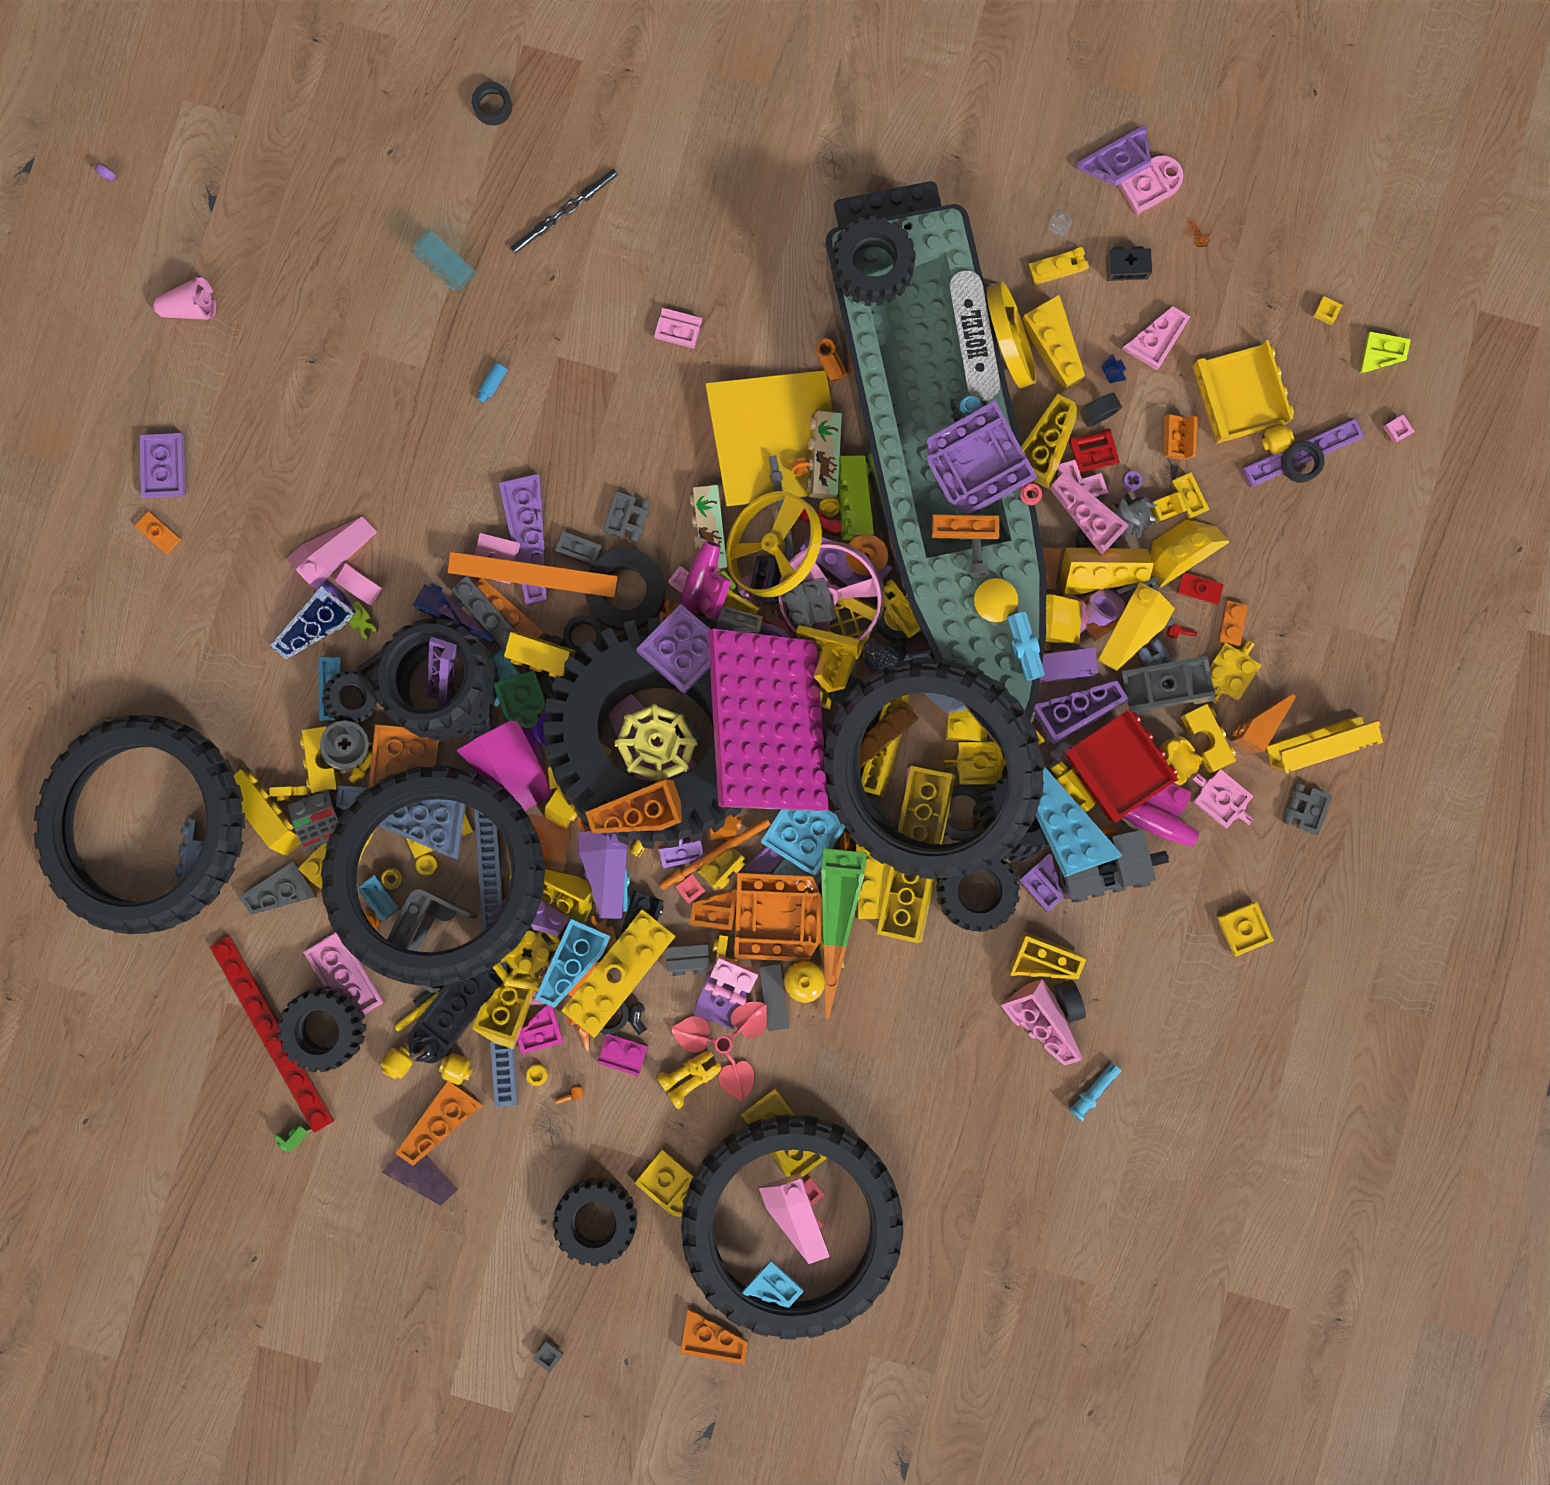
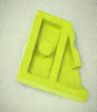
(1383, 351)

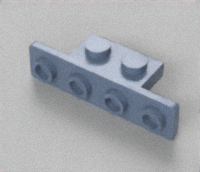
(188, 850)

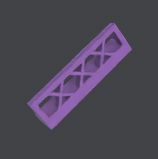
(445, 669)

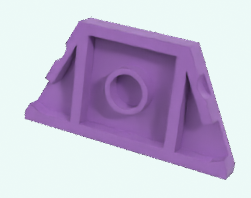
(1119, 159)

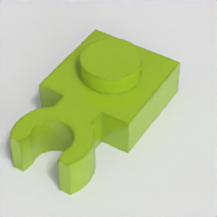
(360, 620)

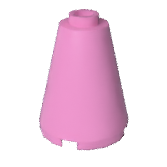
(187, 301)

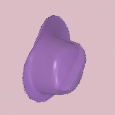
(1104, 607)

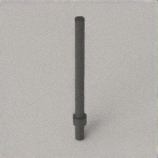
(776, 477)

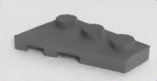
(279, 890)

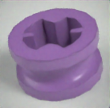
(1131, 474)

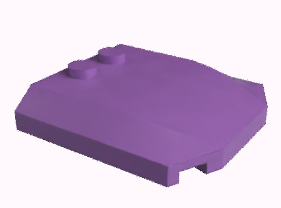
(978, 460)

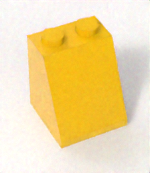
(1063, 620)

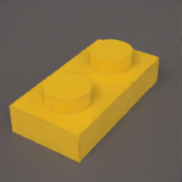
(1191, 494)

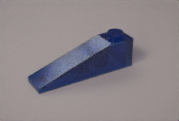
(439, 605)
(320, 616)

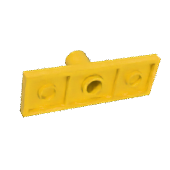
(633, 956)

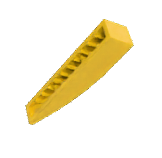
(879, 769)

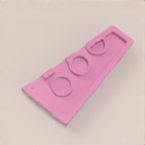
(1089, 513)

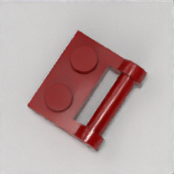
(1095, 457)

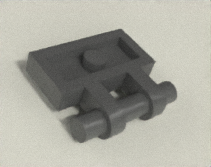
(619, 516)
(1313, 811)

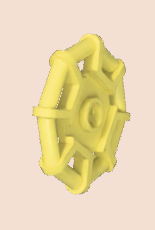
(651, 754)

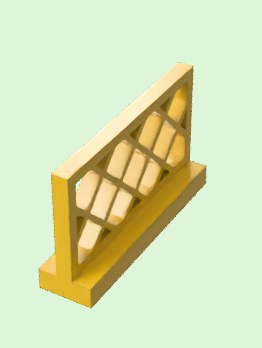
(859, 606)

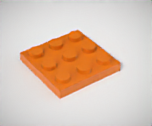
(399, 750)

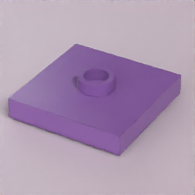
(716, 1008)

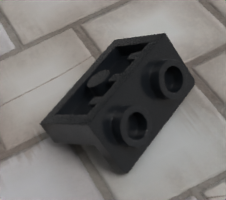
(640, 901)

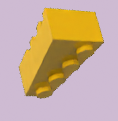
(1089, 571)
(558, 809)
(266, 815)

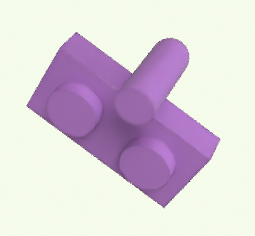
(685, 853)

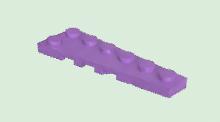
(525, 522)

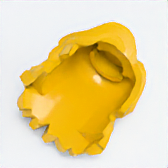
(1181, 755)

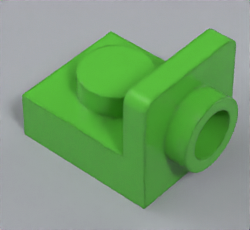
(296, 1135)

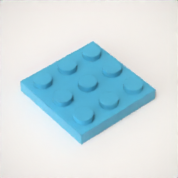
(803, 836)

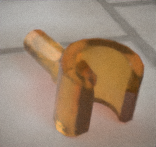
(1200, 240)

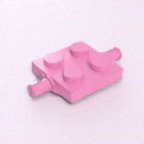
(1223, 799)

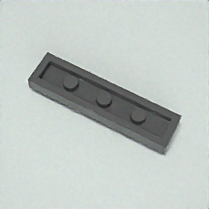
(484, 611)

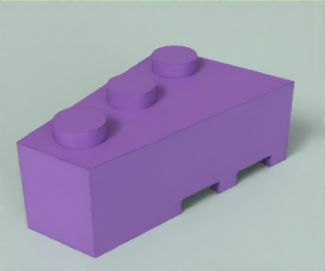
(1069, 665)

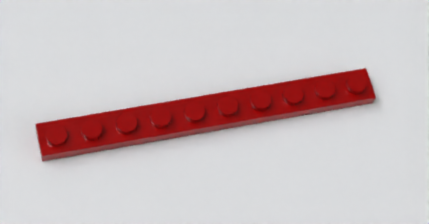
(266, 1026)

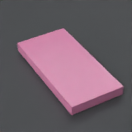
(342, 970)

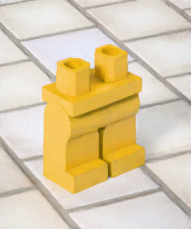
(1073, 786)

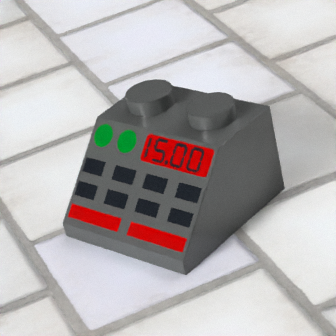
(314, 819)

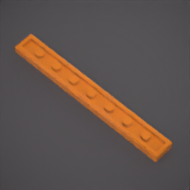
(532, 574)

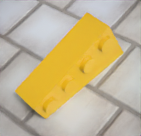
(1053, 339)
(1049, 439)
(872, 888)

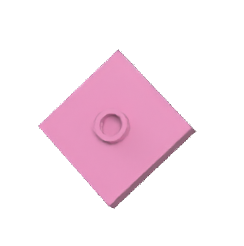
(497, 548)

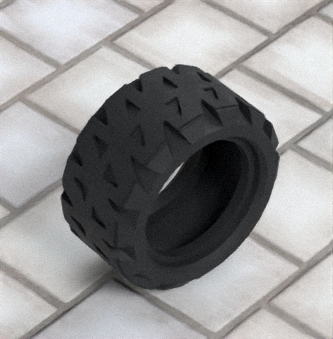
(403, 655)

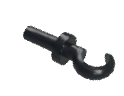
(956, 415)

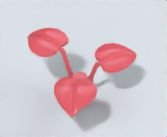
(750, 1020)

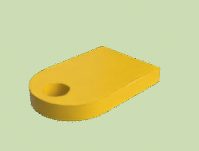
(666, 1182)

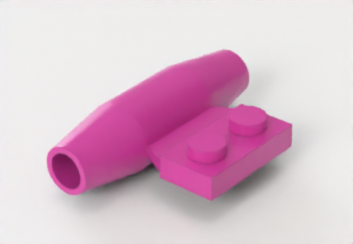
(704, 587)
(1161, 814)

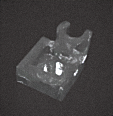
(1060, 223)

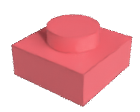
(690, 889)

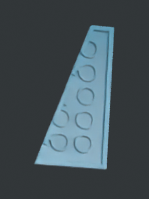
(1070, 831)

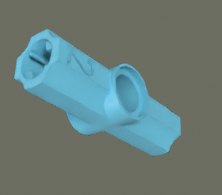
(1025, 646)

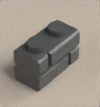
(688, 957)

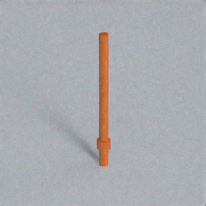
(680, 874)

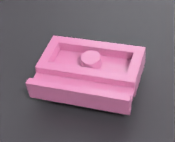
(678, 328)

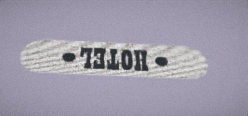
(975, 335)

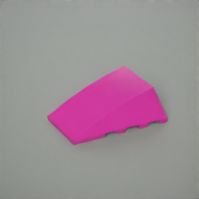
(512, 760)

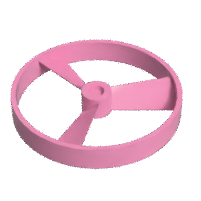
(869, 588)

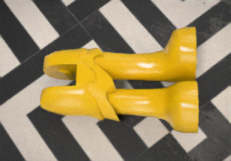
(694, 1067)

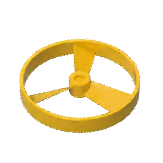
(1011, 334)
(774, 541)

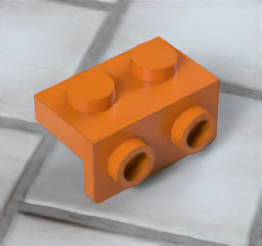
(1180, 437)

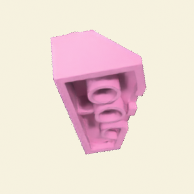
(793, 1212)

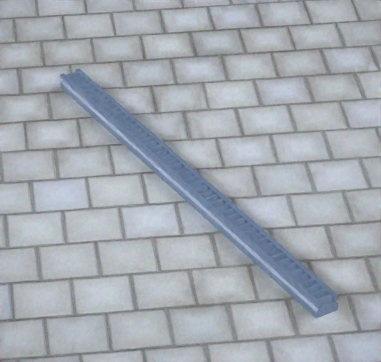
(491, 897)

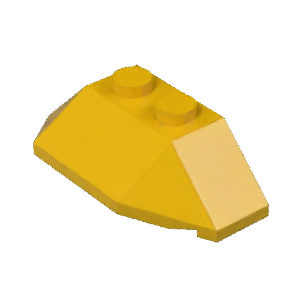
(1183, 549)

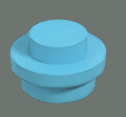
(969, 405)

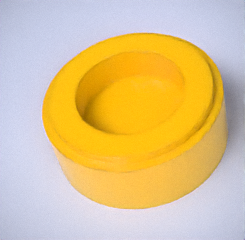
(426, 865)
(537, 1074)

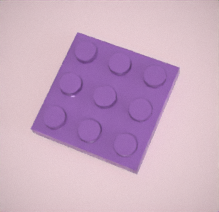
(678, 648)

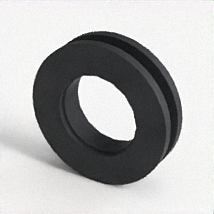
(655, 593)

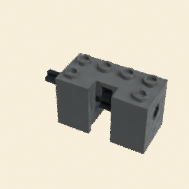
(1132, 868)

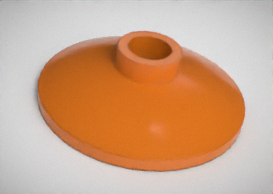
(873, 548)

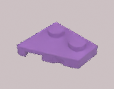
(1043, 883)

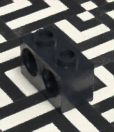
(765, 576)

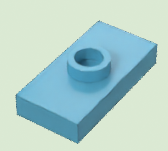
(378, 898)

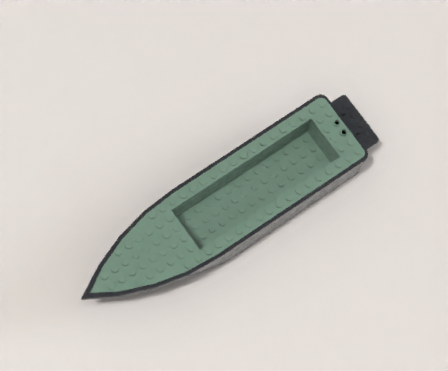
(902, 377)

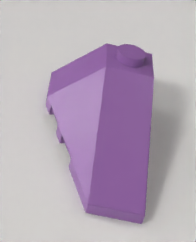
(605, 869)

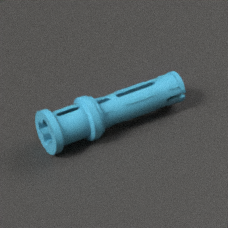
(1088, 1099)

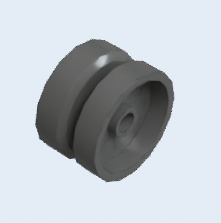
(347, 733)

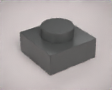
(548, 1356)

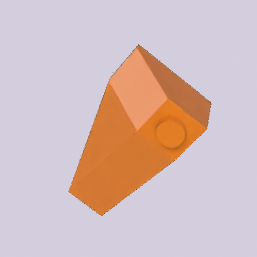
(642, 810)

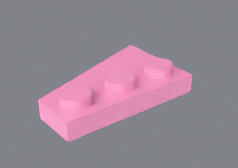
(1157, 340)

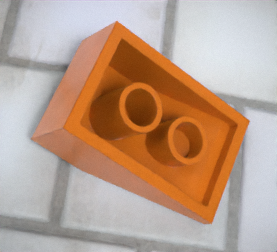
(1259, 730)

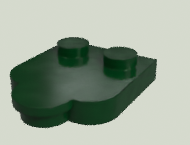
(521, 698)

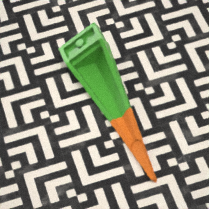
(841, 887)

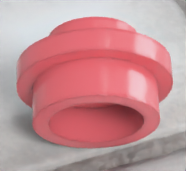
(1032, 488)

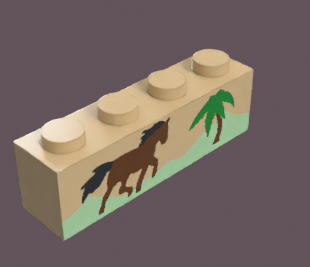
(824, 454)
(708, 520)

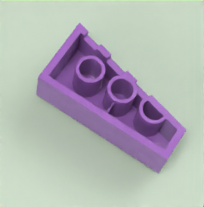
(834, 564)
(1073, 712)

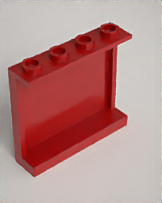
(1121, 766)

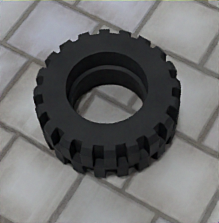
(878, 234)
(987, 808)
(986, 919)
(298, 1043)
(582, 1248)

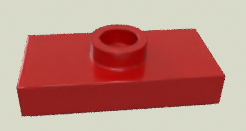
(1200, 589)

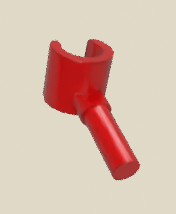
(1175, 630)

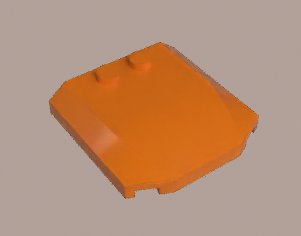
(777, 917)

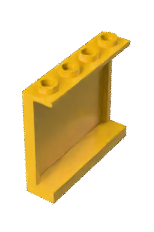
(1243, 392)

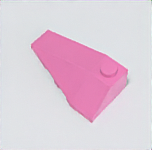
(326, 553)
(1040, 1014)

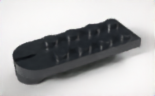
(450, 1017)

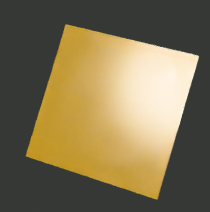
(764, 420)

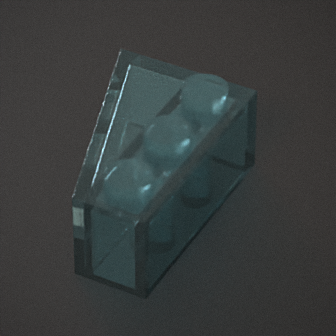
(443, 261)

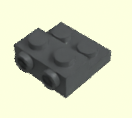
(809, 603)

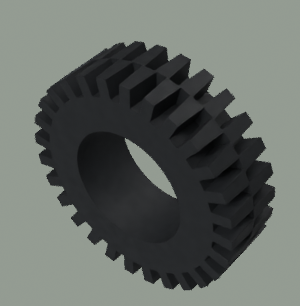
(575, 729)

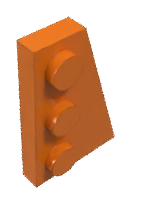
(711, 1340)

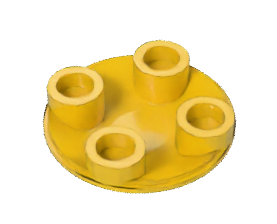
(995, 600)

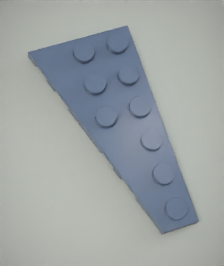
(428, 822)

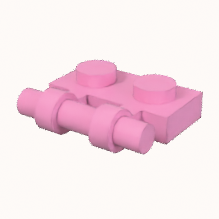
(733, 974)

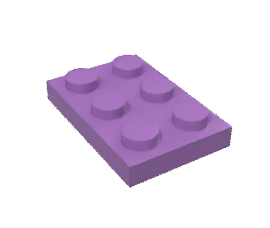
(162, 465)

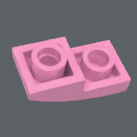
(358, 584)

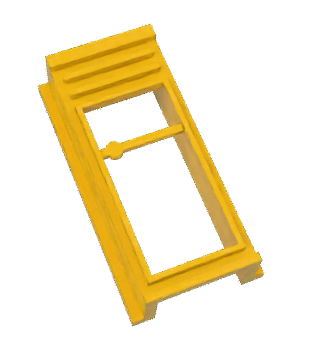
(1323, 744)

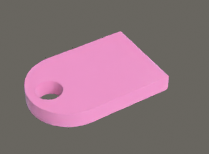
(1152, 184)

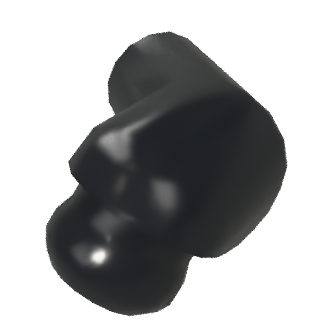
(635, 1016)

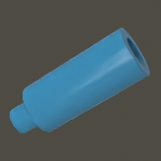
(491, 382)

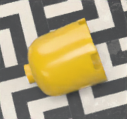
(804, 981)

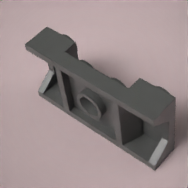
(1191, 682)

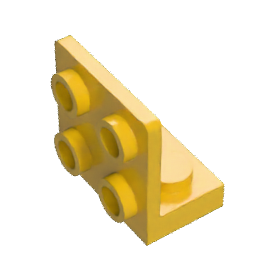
(720, 869)

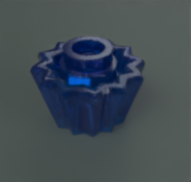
(1114, 369)

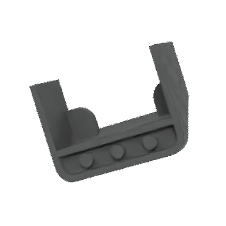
(417, 918)

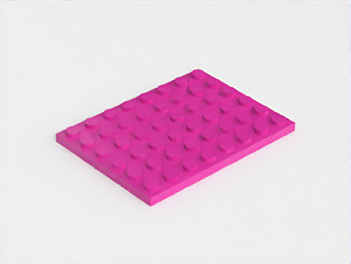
(767, 722)

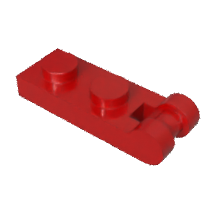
(831, 527)

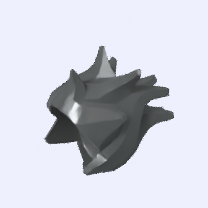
(1134, 513)

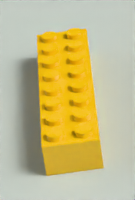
(923, 819)

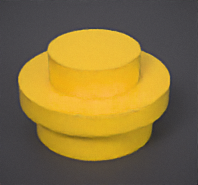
(829, 506)

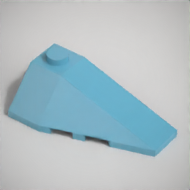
(573, 958)

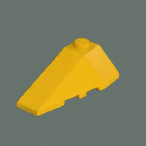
(1140, 622)

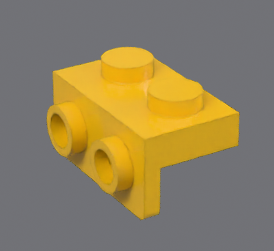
(833, 668)

